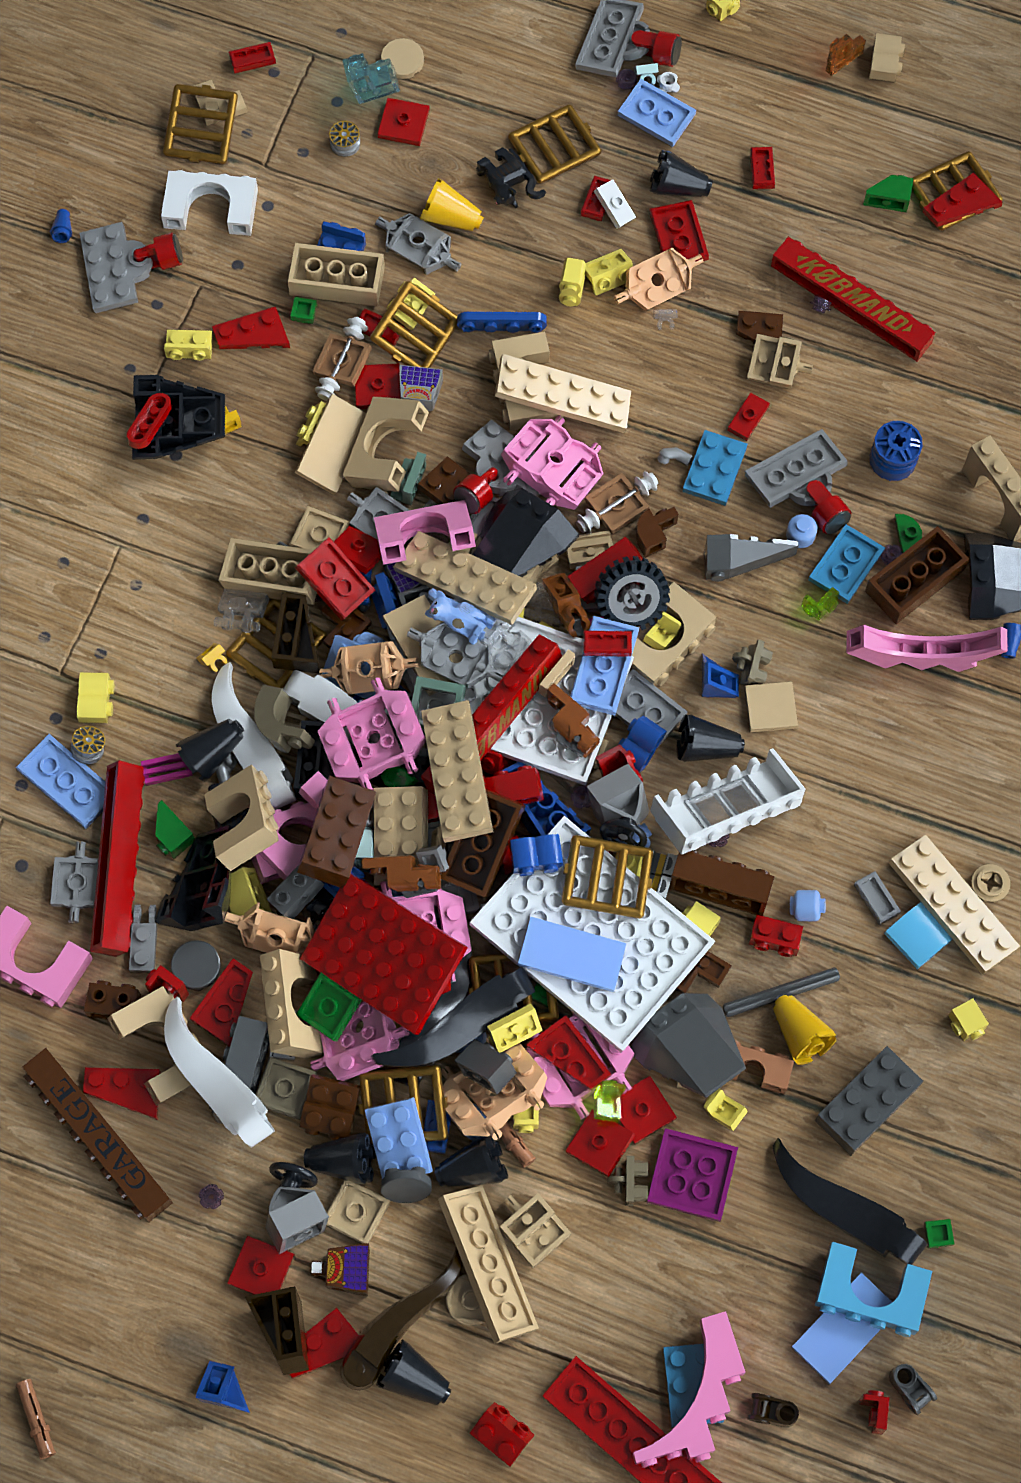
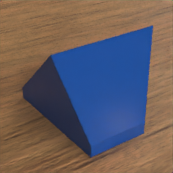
(718, 681)
(221, 1387)

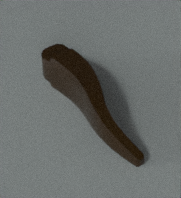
(378, 1339)

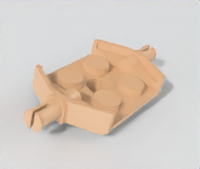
(672, 269)
(384, 663)
(258, 925)

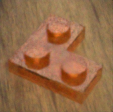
(843, 52)

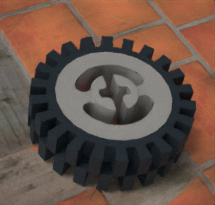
(644, 580)

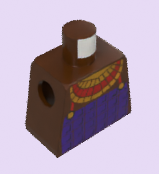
(345, 1268)

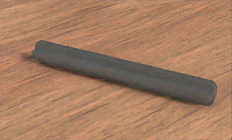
(771, 995)

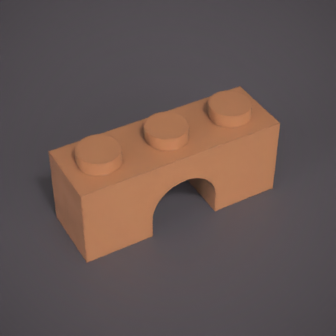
(774, 1068)

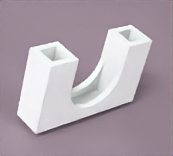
(185, 187)

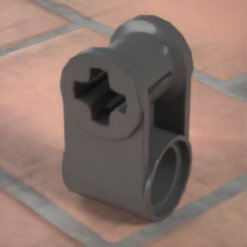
(912, 1389)

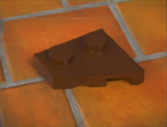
(754, 323)

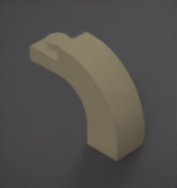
(270, 715)

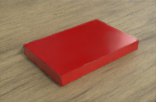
(679, 229)
(335, 578)

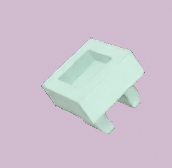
(647, 71)

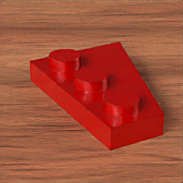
(961, 200)
(255, 329)
(224, 1002)
(571, 1053)
(122, 1087)
(328, 1341)

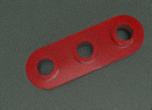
(141, 431)

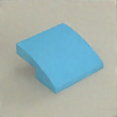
(918, 935)

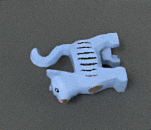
(459, 616)

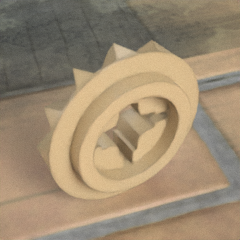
(1000, 879)

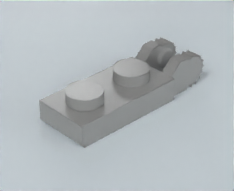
(143, 941)

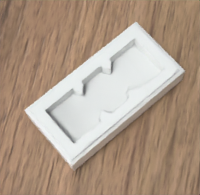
(614, 204)

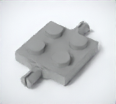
(373, 506)
(74, 882)

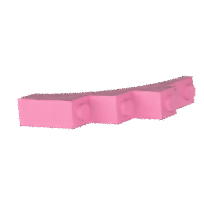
(924, 652)
(692, 1433)

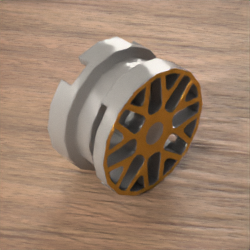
(344, 139)
(87, 746)

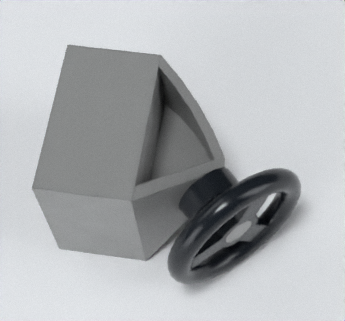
(620, 805)
(294, 1212)

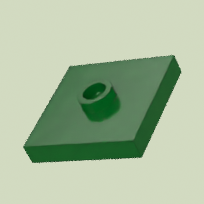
(328, 1007)

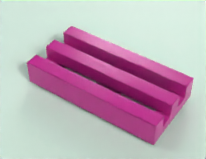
(167, 777)

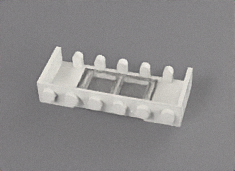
(728, 803)

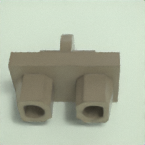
(749, 660)
(633, 1192)

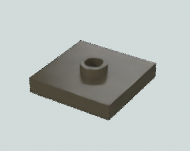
(284, 1087)

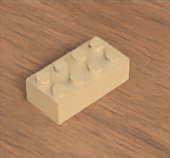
(336, 274)
(265, 569)
(399, 823)

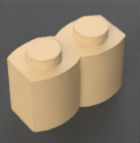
(885, 57)

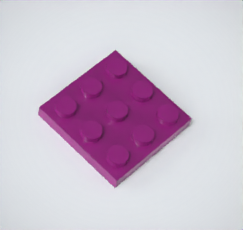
(692, 1175)

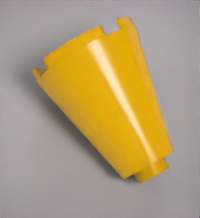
(450, 208)
(802, 1030)

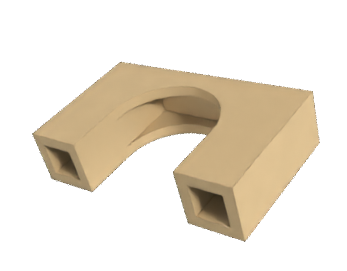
(529, 348)
(382, 418)
(988, 463)
(696, 624)
(258, 827)
(145, 1012)
(286, 1032)

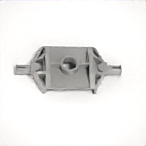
(430, 254)
(442, 642)

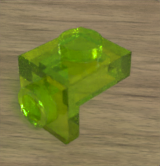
(826, 603)
(608, 1101)

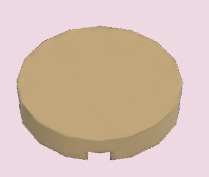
(405, 56)
(463, 1303)

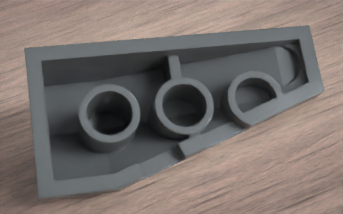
(729, 556)

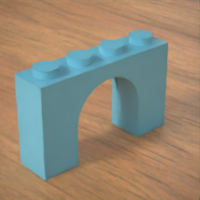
(837, 1294)

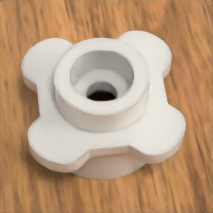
(668, 77)

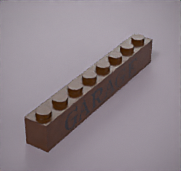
(97, 1135)

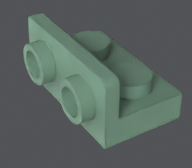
(414, 472)

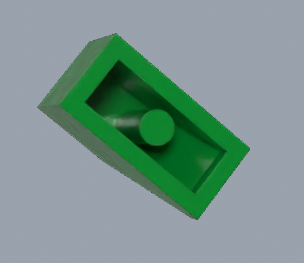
(890, 193)
(171, 832)

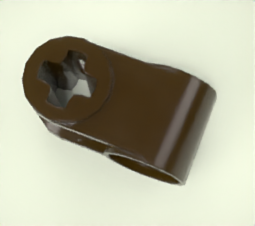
(770, 1410)

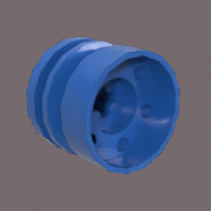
(895, 450)

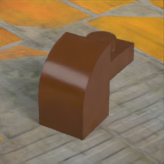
(650, 530)

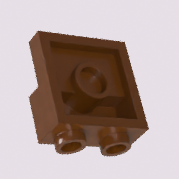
(329, 1107)

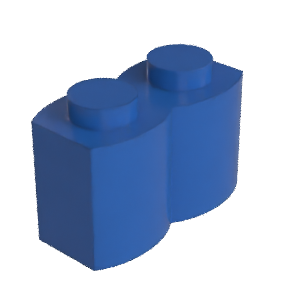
(642, 740)
(536, 854)

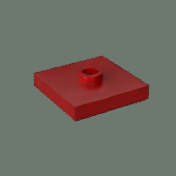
(403, 121)
(377, 381)
(359, 548)
(645, 1110)
(600, 1144)
(260, 1267)

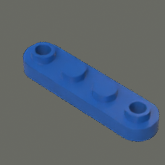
(502, 321)

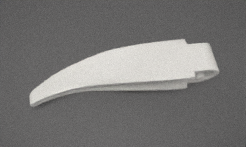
(312, 696)
(254, 746)
(222, 1090)

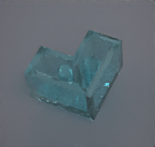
(371, 80)

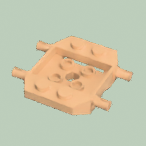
(498, 1107)

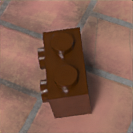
(106, 999)

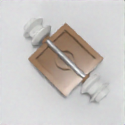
(342, 359)
(617, 503)

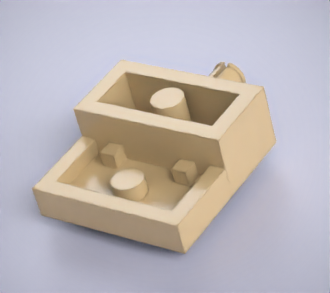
(776, 361)
(534, 1229)

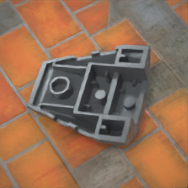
(690, 1044)

